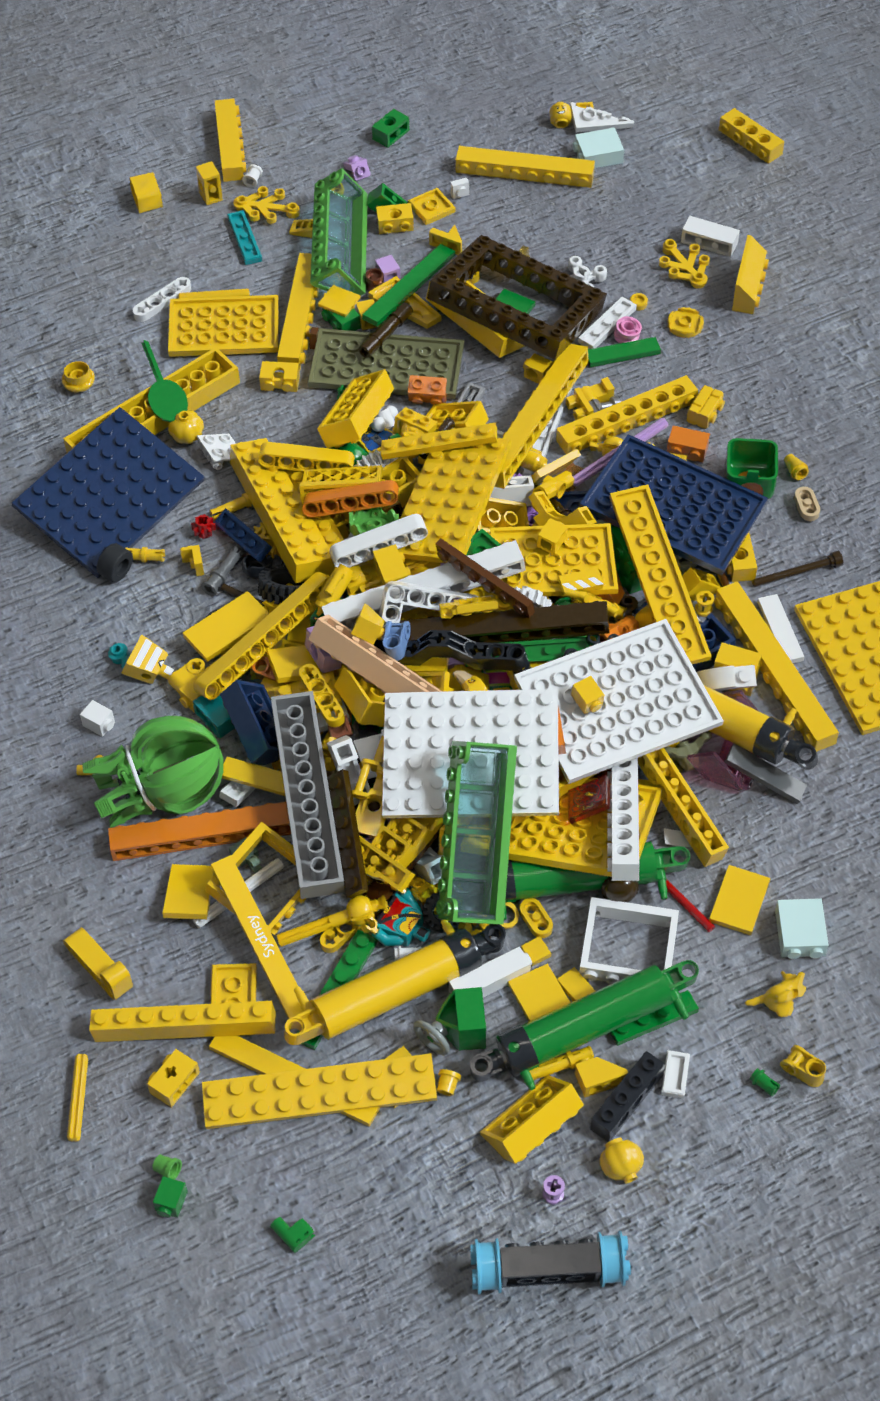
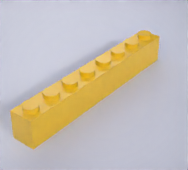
(525, 166)
(298, 314)
(182, 1021)

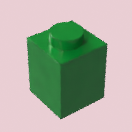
(170, 1197)

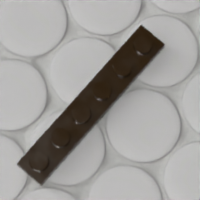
(347, 834)

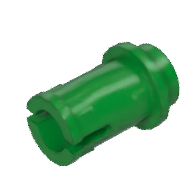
(765, 1082)

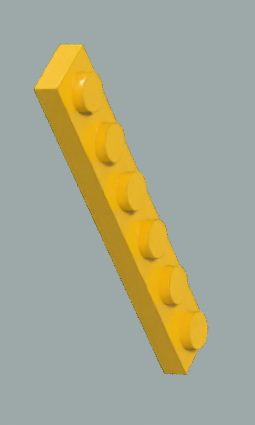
(439, 441)

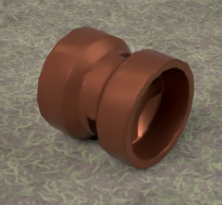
(374, 278)

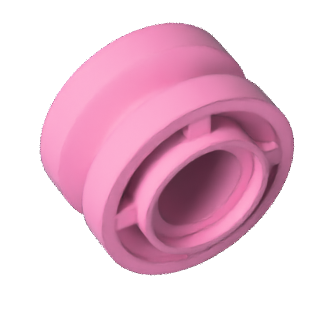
(627, 329)

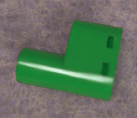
(295, 1236)

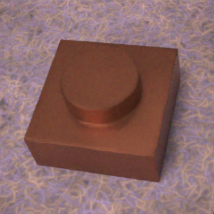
(342, 730)

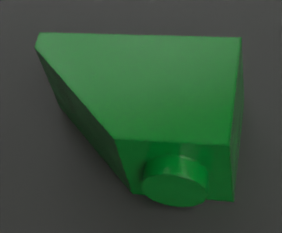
(383, 196)

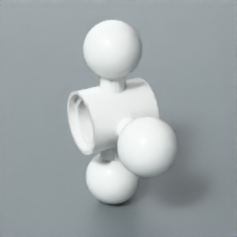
(384, 419)

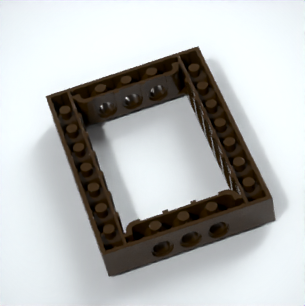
(583, 300)

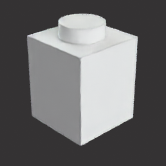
(97, 718)

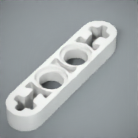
(144, 310)

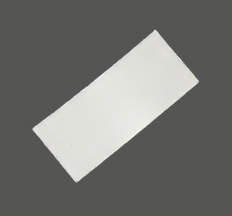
(675, 838)

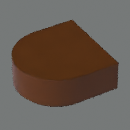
(313, 337)

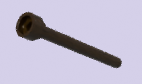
(833, 560)

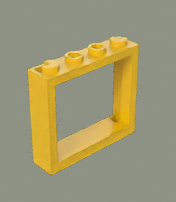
(264, 833)

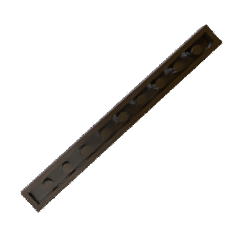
(510, 626)

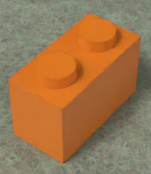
(689, 443)

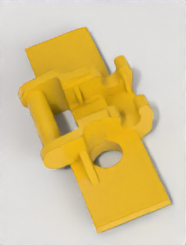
(369, 821)

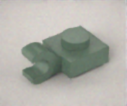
(252, 859)

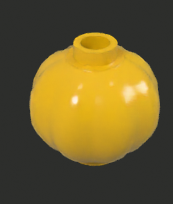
(186, 428)
(621, 1160)

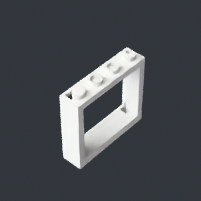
(625, 912)

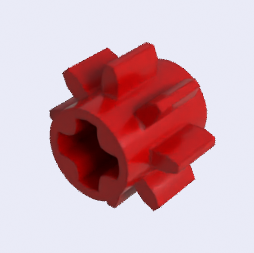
(203, 526)

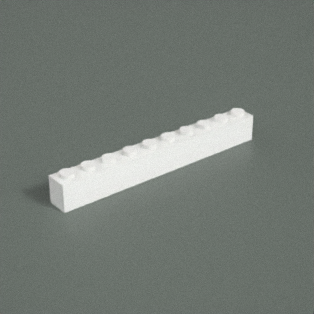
(500, 561)

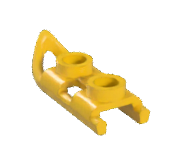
(419, 886)

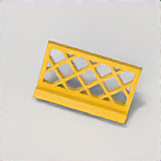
(330, 482)

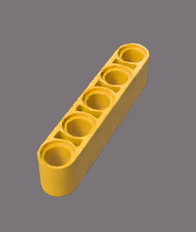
(302, 457)

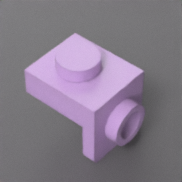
(358, 167)

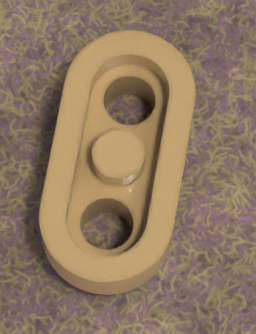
(808, 508)

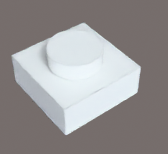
(459, 188)

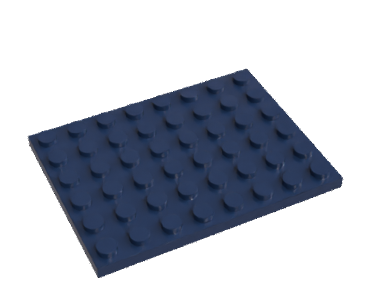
(108, 490)
(699, 510)

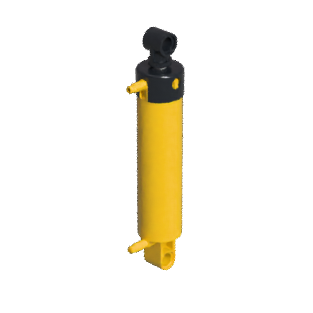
(760, 733)
(392, 984)

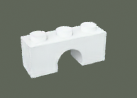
(345, 758)

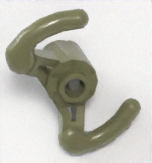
(684, 749)

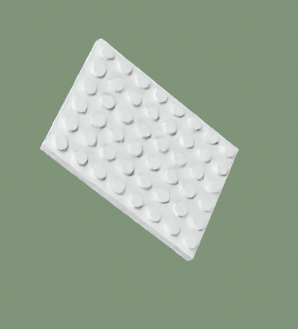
(647, 703)
(424, 725)

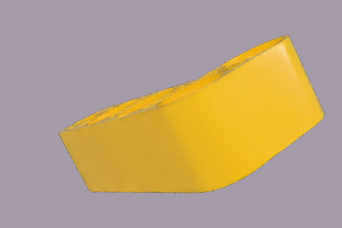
(108, 974)

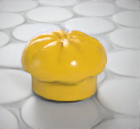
(77, 377)

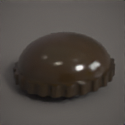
(619, 890)

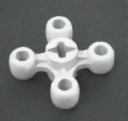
(582, 272)

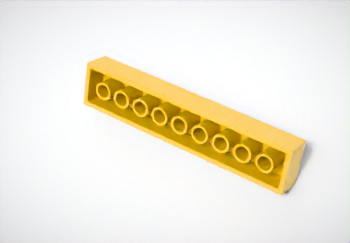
(201, 381)
(281, 513)

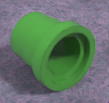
(167, 1166)

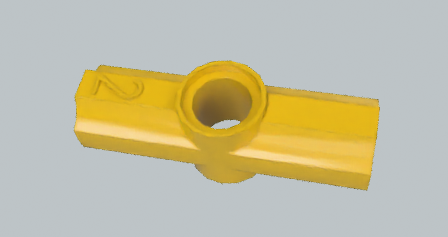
(556, 485)

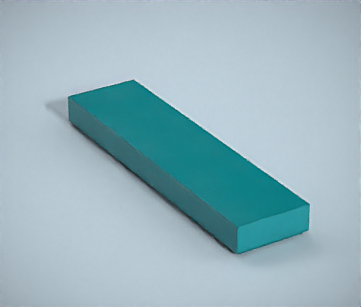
(244, 237)

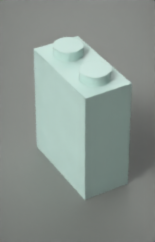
(600, 146)
(801, 928)

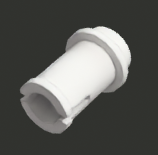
(401, 952)

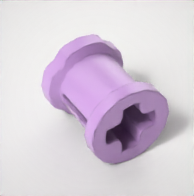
(558, 1195)

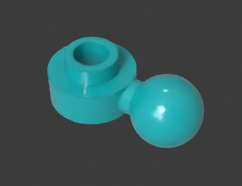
(119, 654)

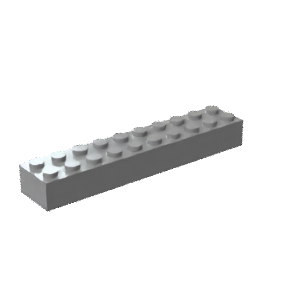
(307, 795)

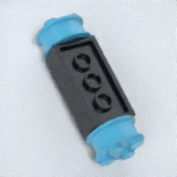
(550, 1264)

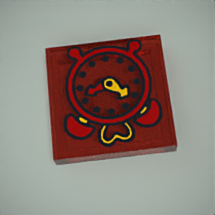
(588, 799)

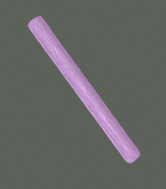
(600, 464)

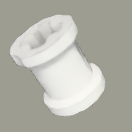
(252, 176)

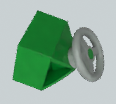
(459, 1020)

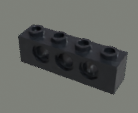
(627, 1096)

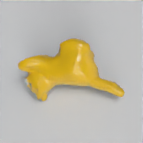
(780, 997)

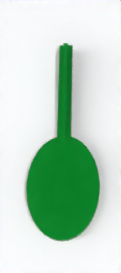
(164, 396)

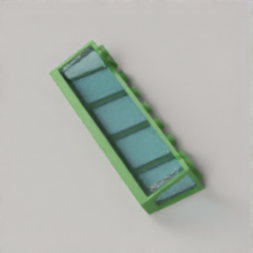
(339, 234)
(476, 832)

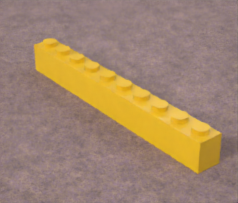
(776, 666)

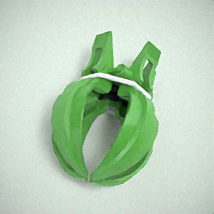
(174, 789)

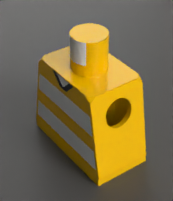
(147, 662)

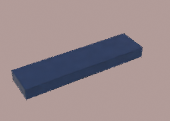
(243, 535)

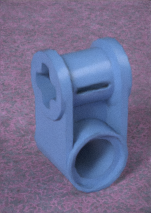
(396, 639)

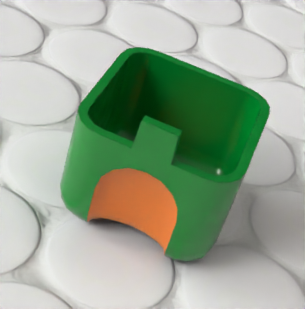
(753, 464)

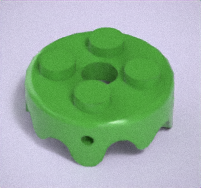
(367, 519)

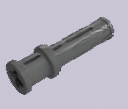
(218, 575)

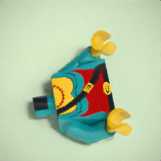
(399, 921)

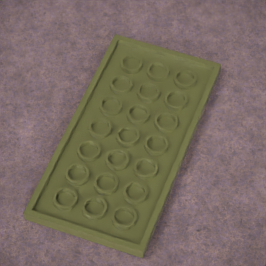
(339, 361)

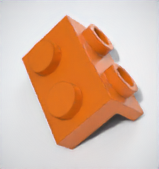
(427, 389)

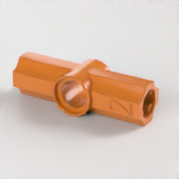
(621, 627)

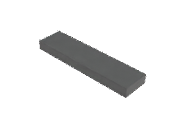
(765, 773)

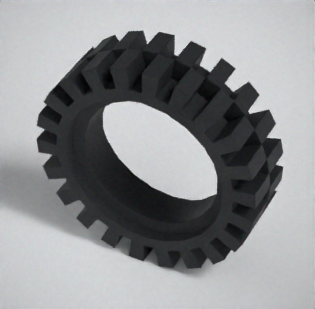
(273, 584)

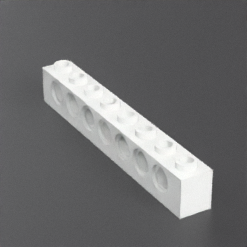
(624, 822)

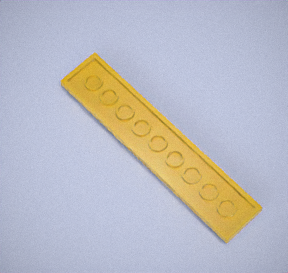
(658, 569)
(318, 1091)

